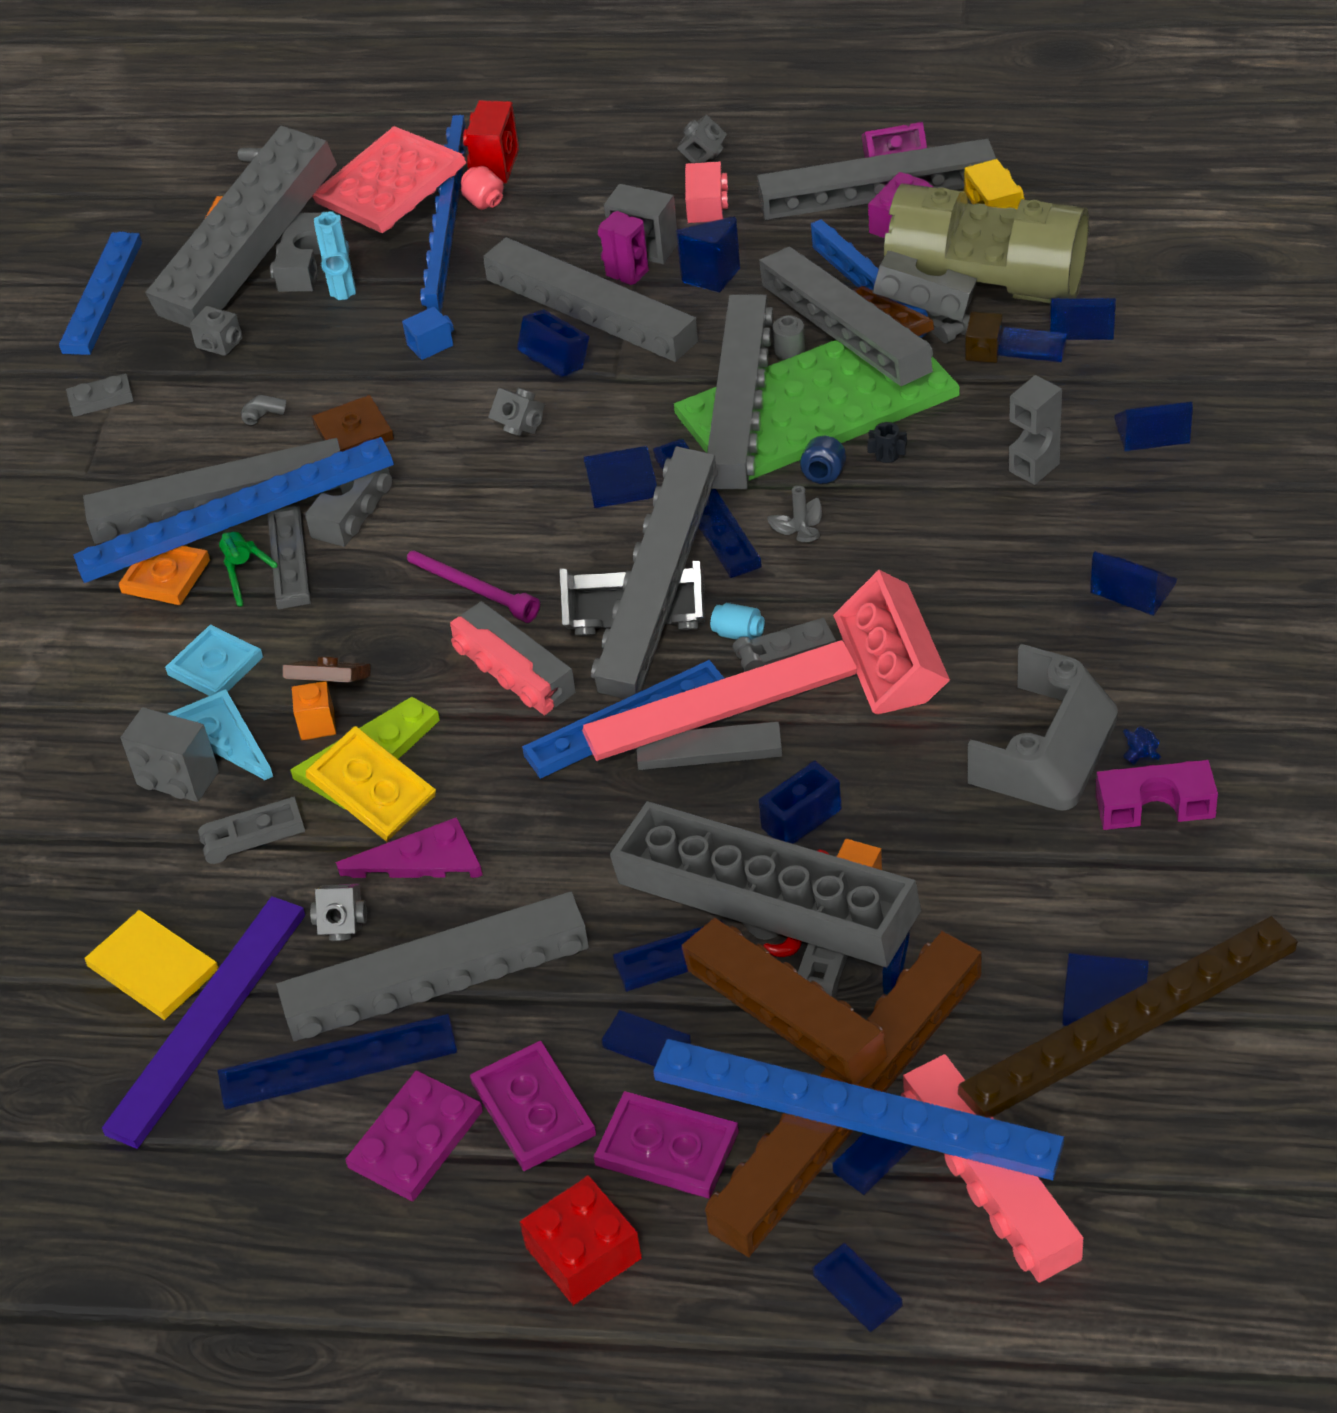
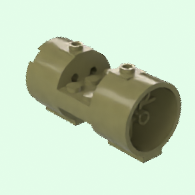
(1027, 249)

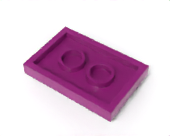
(532, 1105)
(414, 1135)
(666, 1144)

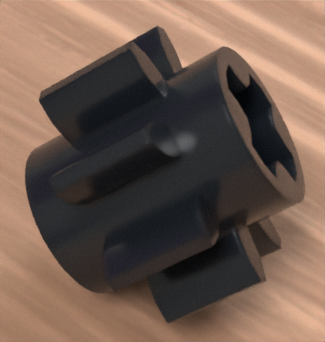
(887, 442)

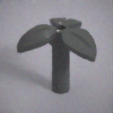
(804, 516)

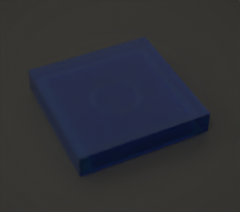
(620, 476)
(1098, 981)

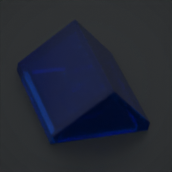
(709, 253)
(1083, 318)
(1155, 426)
(1129, 583)

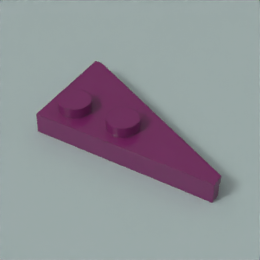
(423, 853)

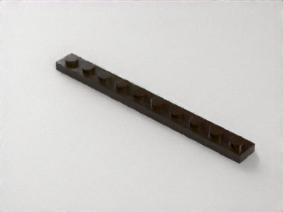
(1126, 1018)

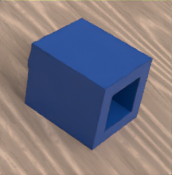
(428, 332)

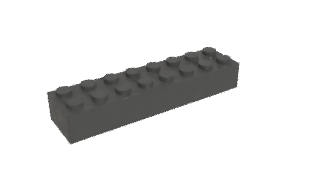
(242, 226)
(767, 883)

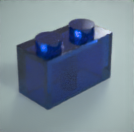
(552, 342)
(800, 803)

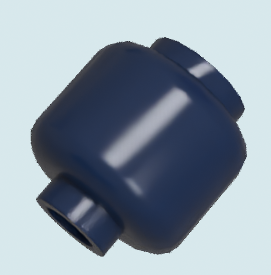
(823, 459)

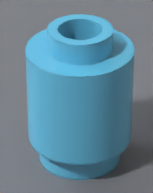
(737, 621)

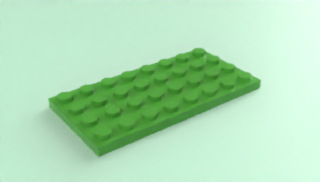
(821, 395)

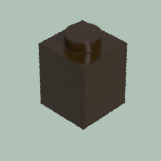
(983, 337)

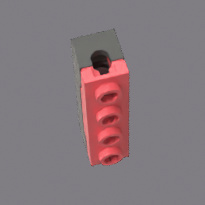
(512, 658)

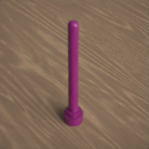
(522, 606)

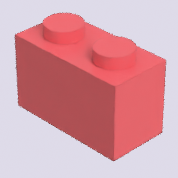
(705, 192)

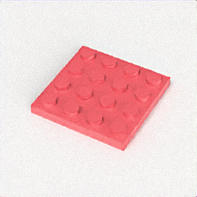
(389, 179)

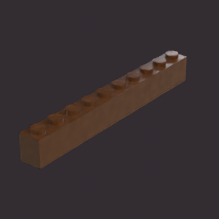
(800, 1146)

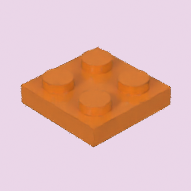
(165, 576)

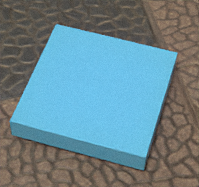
(214, 661)

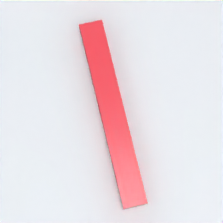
(718, 700)

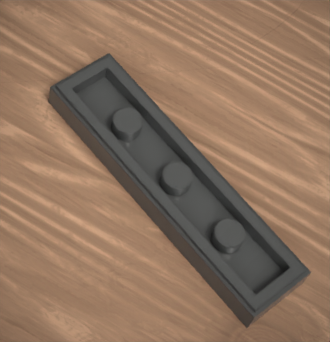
(289, 552)
(712, 746)

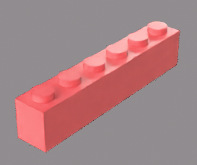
(1016, 1202)

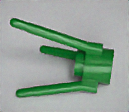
(237, 552)

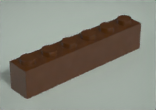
(785, 1001)

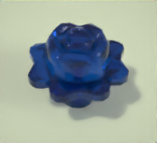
(1141, 744)

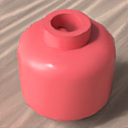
(482, 187)

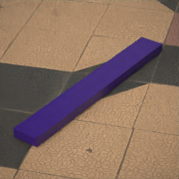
(203, 1023)

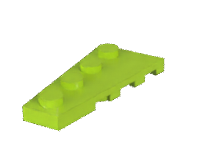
(393, 730)

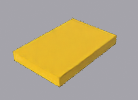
(370, 783)
(151, 964)

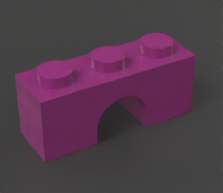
(1183, 786)

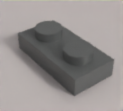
(99, 395)

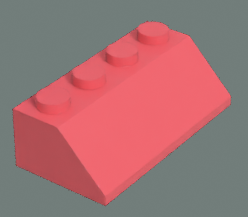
(890, 645)

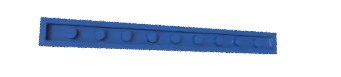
(443, 224)
(232, 509)
(860, 1109)

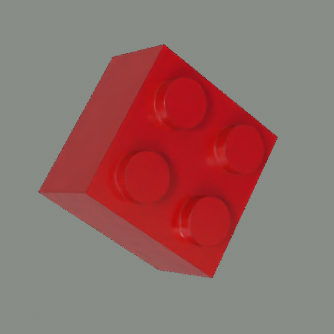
(492, 138)
(581, 1240)

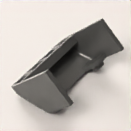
(590, 600)
(1056, 766)

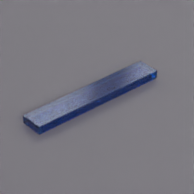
(719, 526)
(336, 1061)

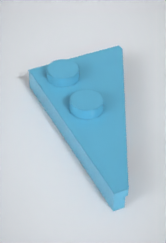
(227, 732)

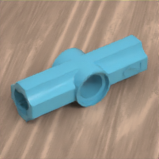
(335, 255)

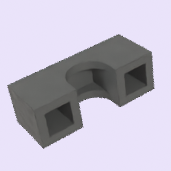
(295, 258)
(942, 294)
(1038, 411)
(340, 517)

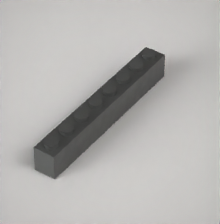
(862, 179)
(591, 299)
(846, 316)
(739, 390)
(151, 501)
(655, 573)
(432, 966)

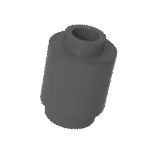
(788, 337)

